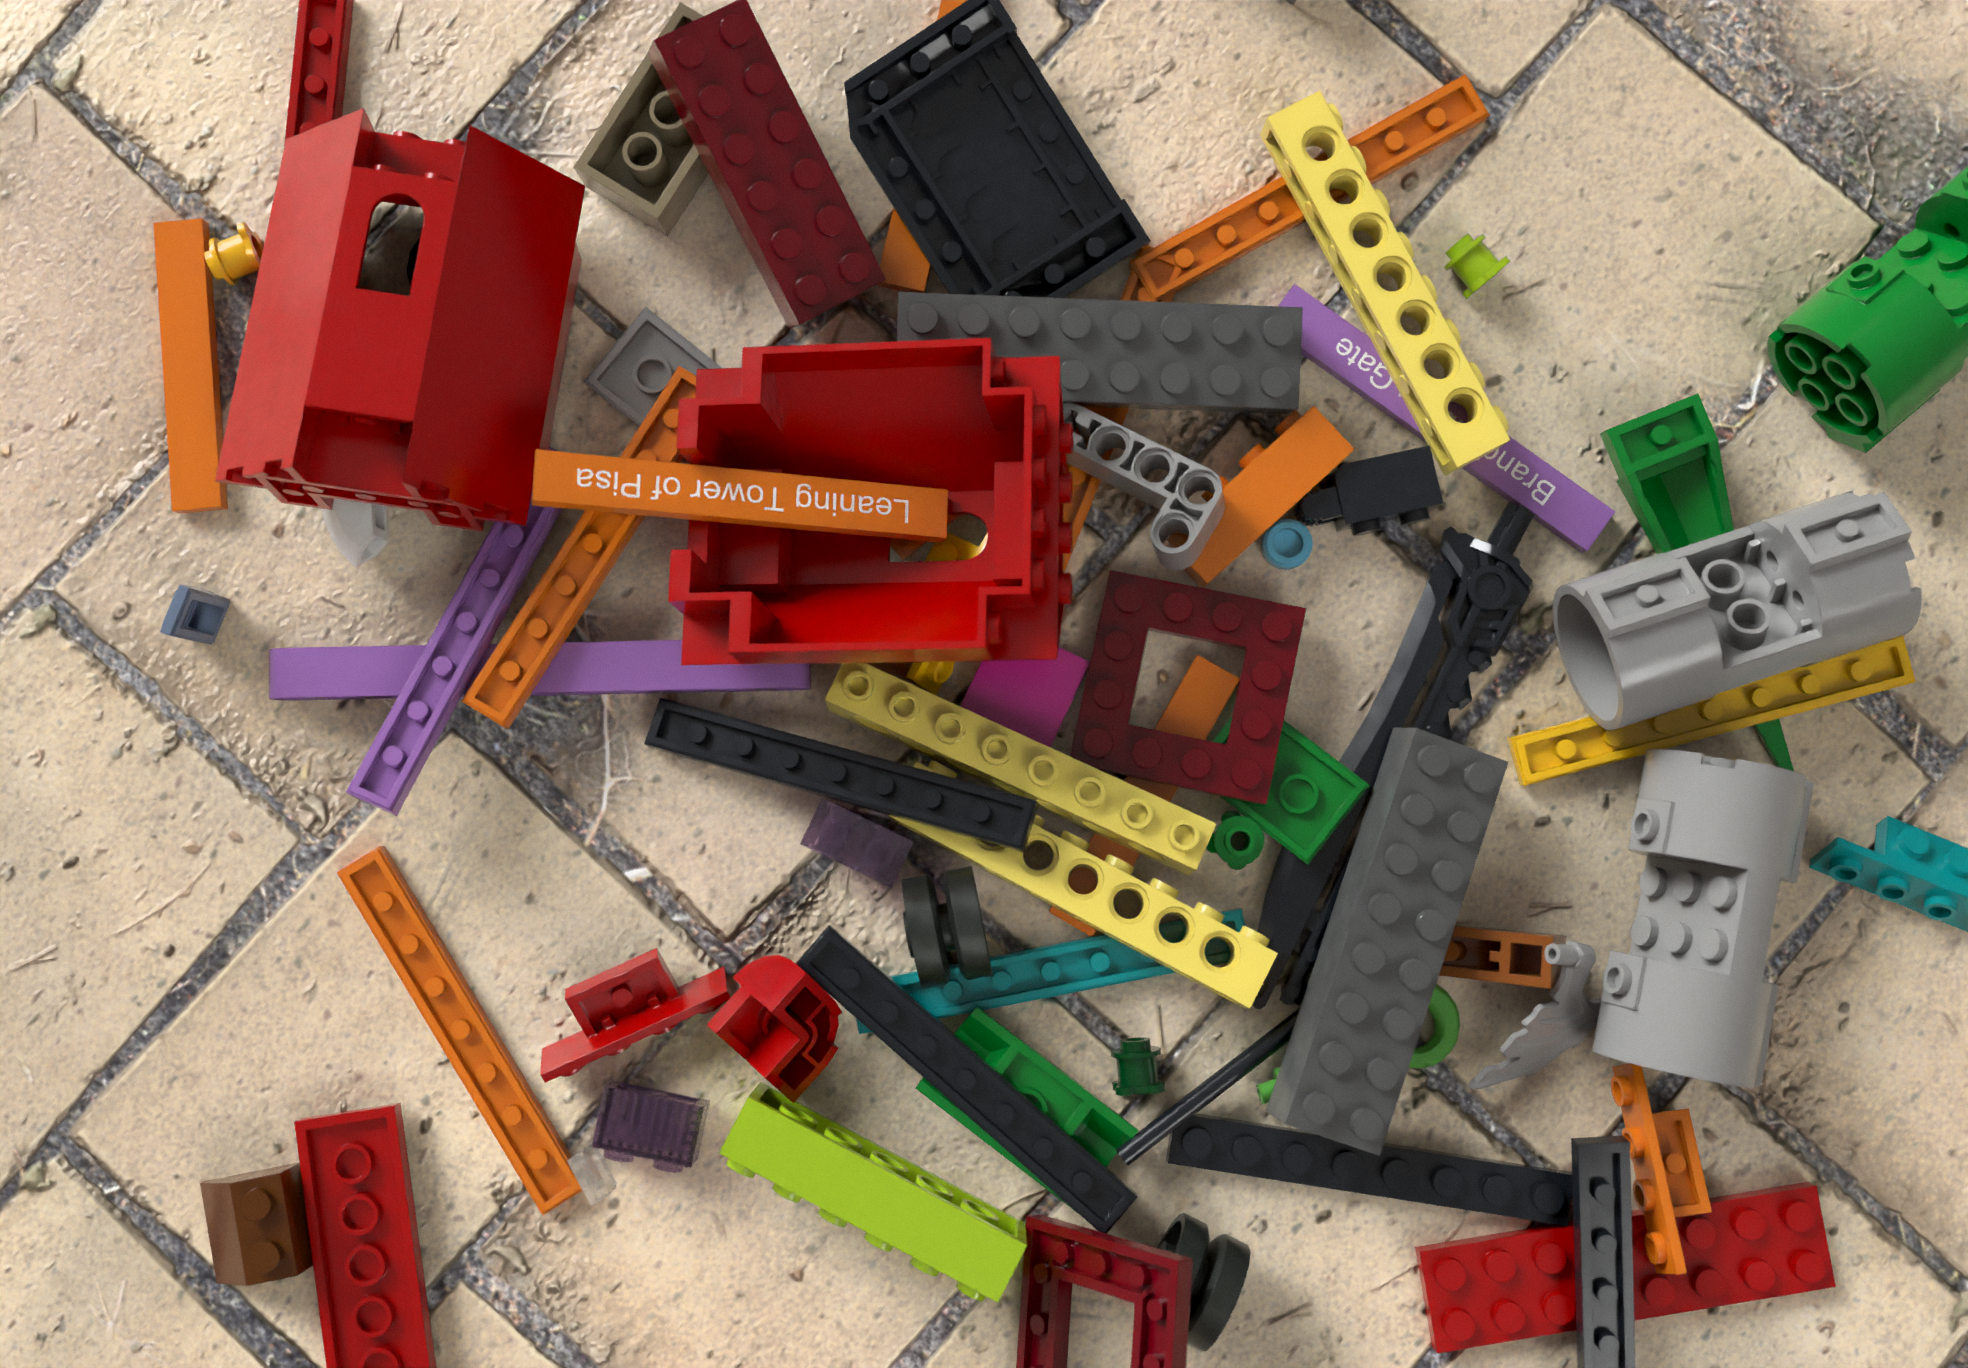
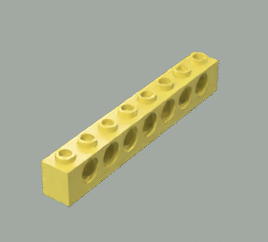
(1356, 267)
(1020, 766)
(1236, 981)

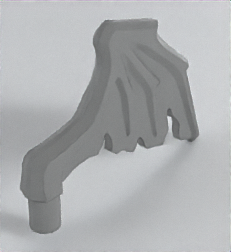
(1550, 1026)

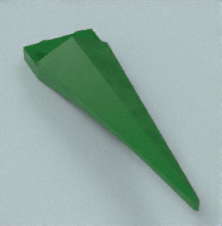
(1679, 493)

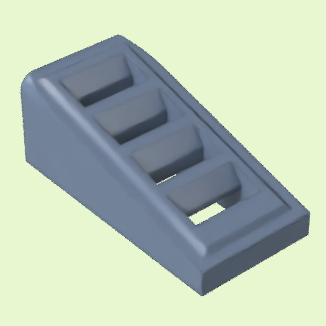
(195, 614)

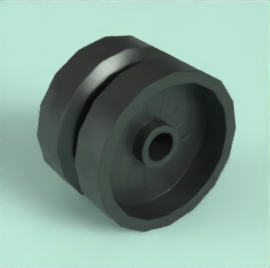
(945, 927)
(1216, 1279)

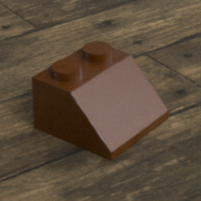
(257, 1225)

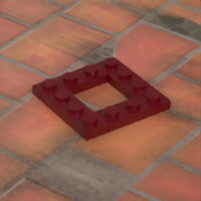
(1145, 604)
(1128, 1270)

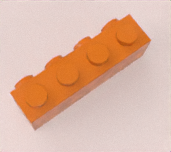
(1267, 488)

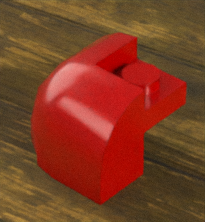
(780, 1023)

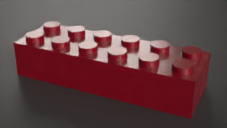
(765, 162)

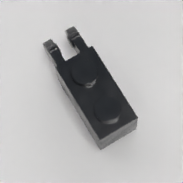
(1374, 492)

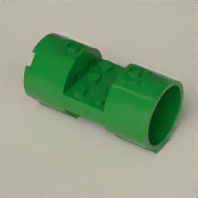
(1884, 328)

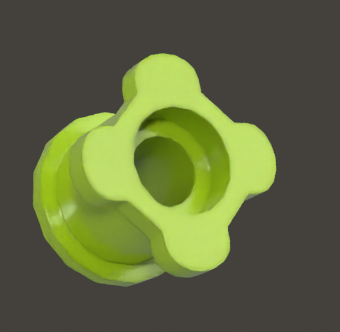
(1473, 263)

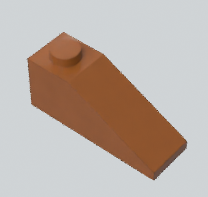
(1501, 956)

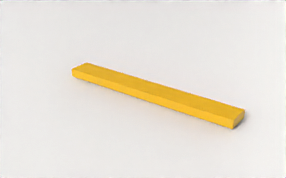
(1586, 744)

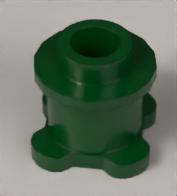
(1137, 1067)

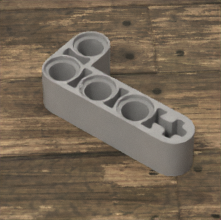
(1129, 475)

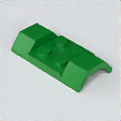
(1045, 1084)

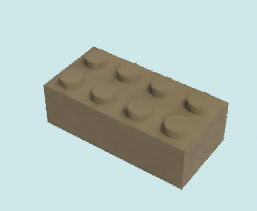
(643, 149)

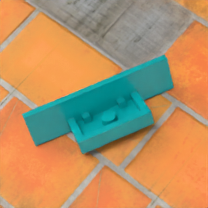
(1904, 869)

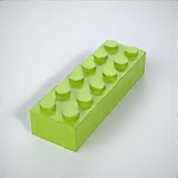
(875, 1192)

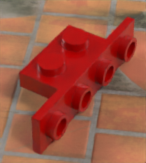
(626, 1007)

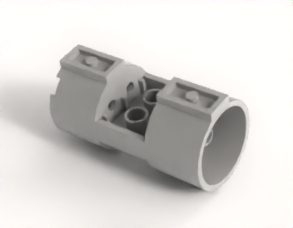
(1737, 608)
(1715, 854)

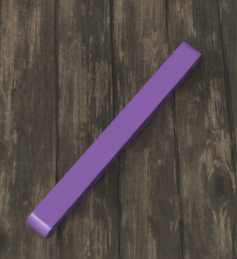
(575, 670)

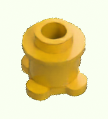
(235, 255)

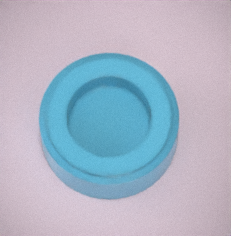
(1286, 544)

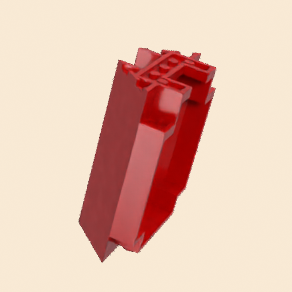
(419, 393)
(885, 415)

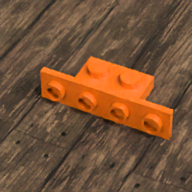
(1665, 1167)

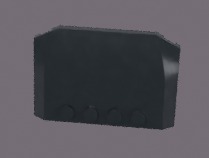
(987, 161)

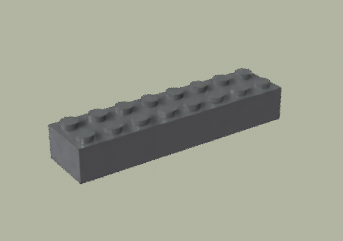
(1132, 349)
(1386, 939)

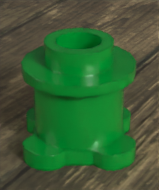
(1220, 840)

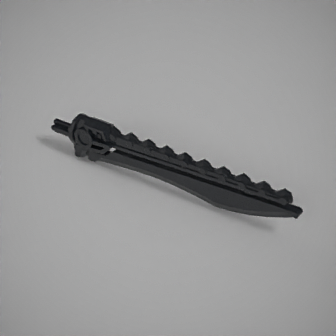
(1475, 623)

